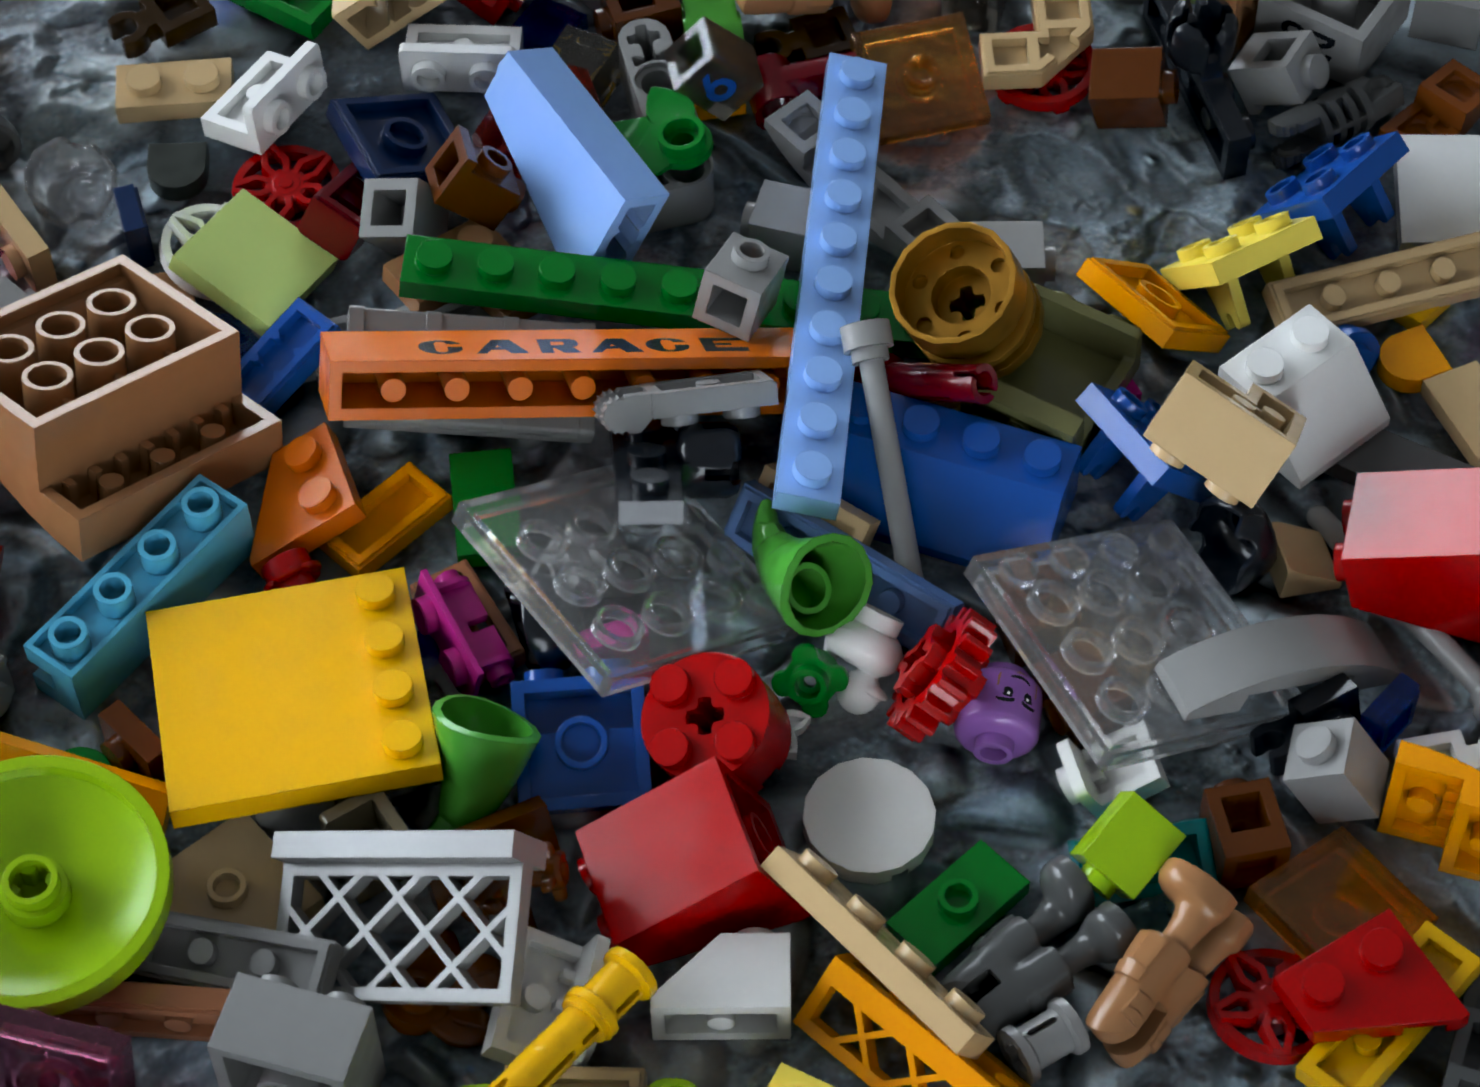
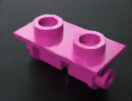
(446, 612)

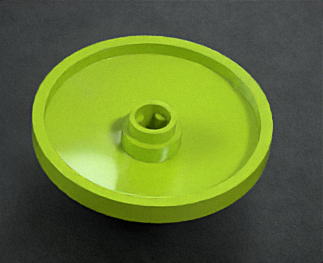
(78, 882)

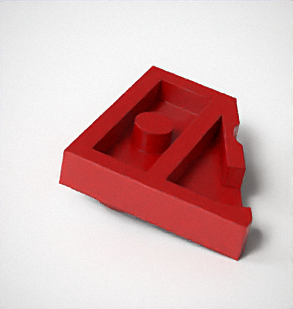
(1368, 985)

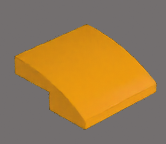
(1435, 804)

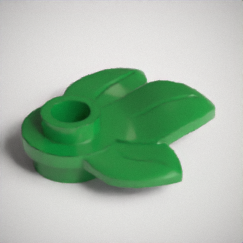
(669, 133)

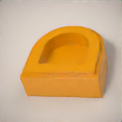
(1410, 359)

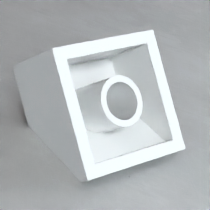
(1321, 377)

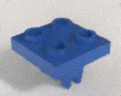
(1335, 180)
(1122, 424)

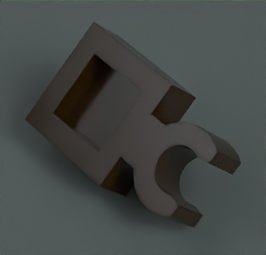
(161, 19)
(808, 36)

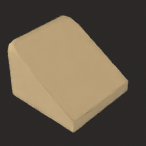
(1301, 562)

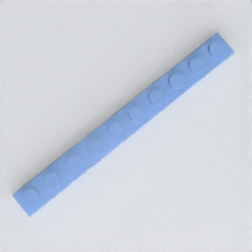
(830, 289)

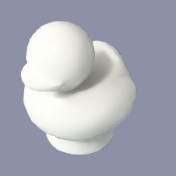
(874, 649)

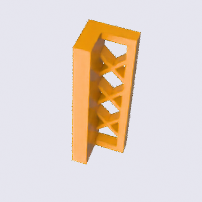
(877, 1003)

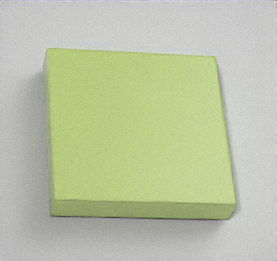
(252, 262)

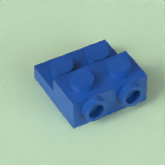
(588, 744)

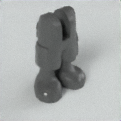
(1024, 970)

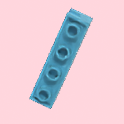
(168, 564)

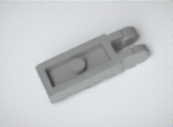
(681, 400)

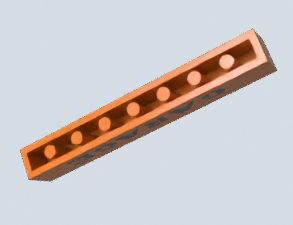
(525, 370)

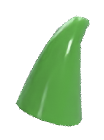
(810, 580)
(480, 755)

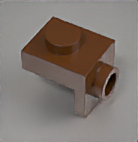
(130, 742)

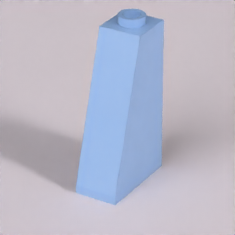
(572, 157)

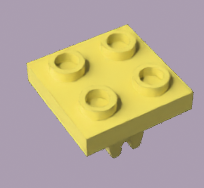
(1250, 246)

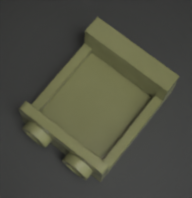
(1074, 350)

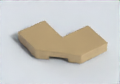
(1036, 56)

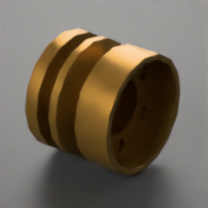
(966, 298)

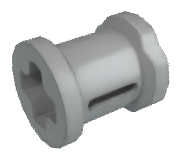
(1043, 1040)

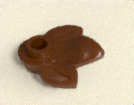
(452, 1024)

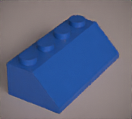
(967, 479)

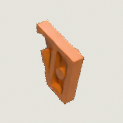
(305, 497)

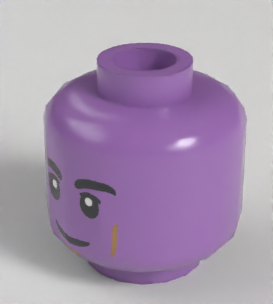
(1002, 715)

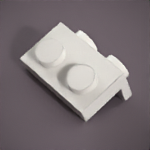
(454, 56)
(267, 99)
(549, 973)

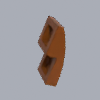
(1443, 104)

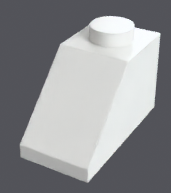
(729, 991)

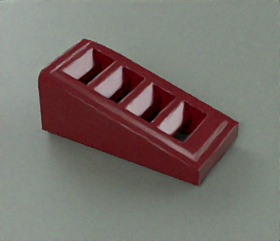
(335, 214)

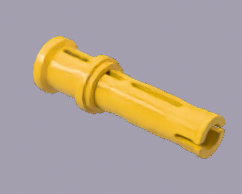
(587, 1017)

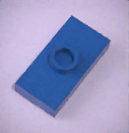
(284, 355)

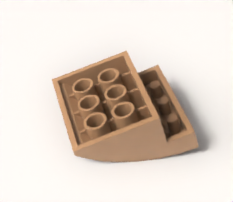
(119, 403)

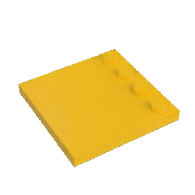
(291, 698)

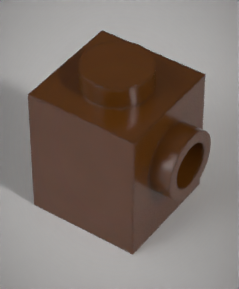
(1131, 87)

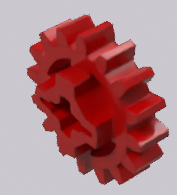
(941, 674)

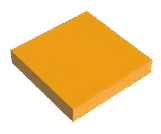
(1153, 305)

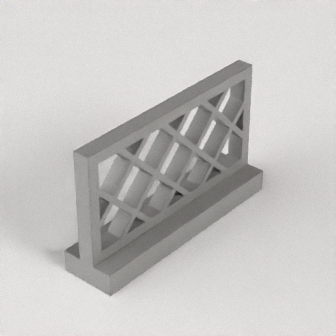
(420, 859)

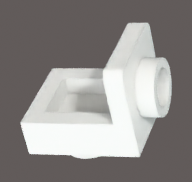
(1094, 789)

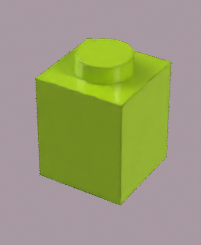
(1126, 846)

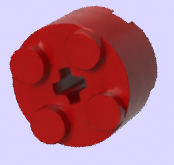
(717, 709)

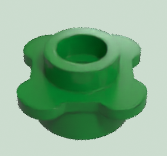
(813, 662)

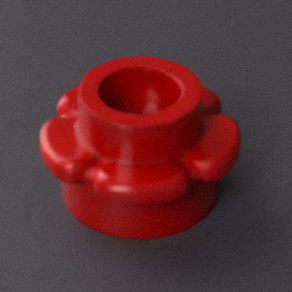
(290, 569)

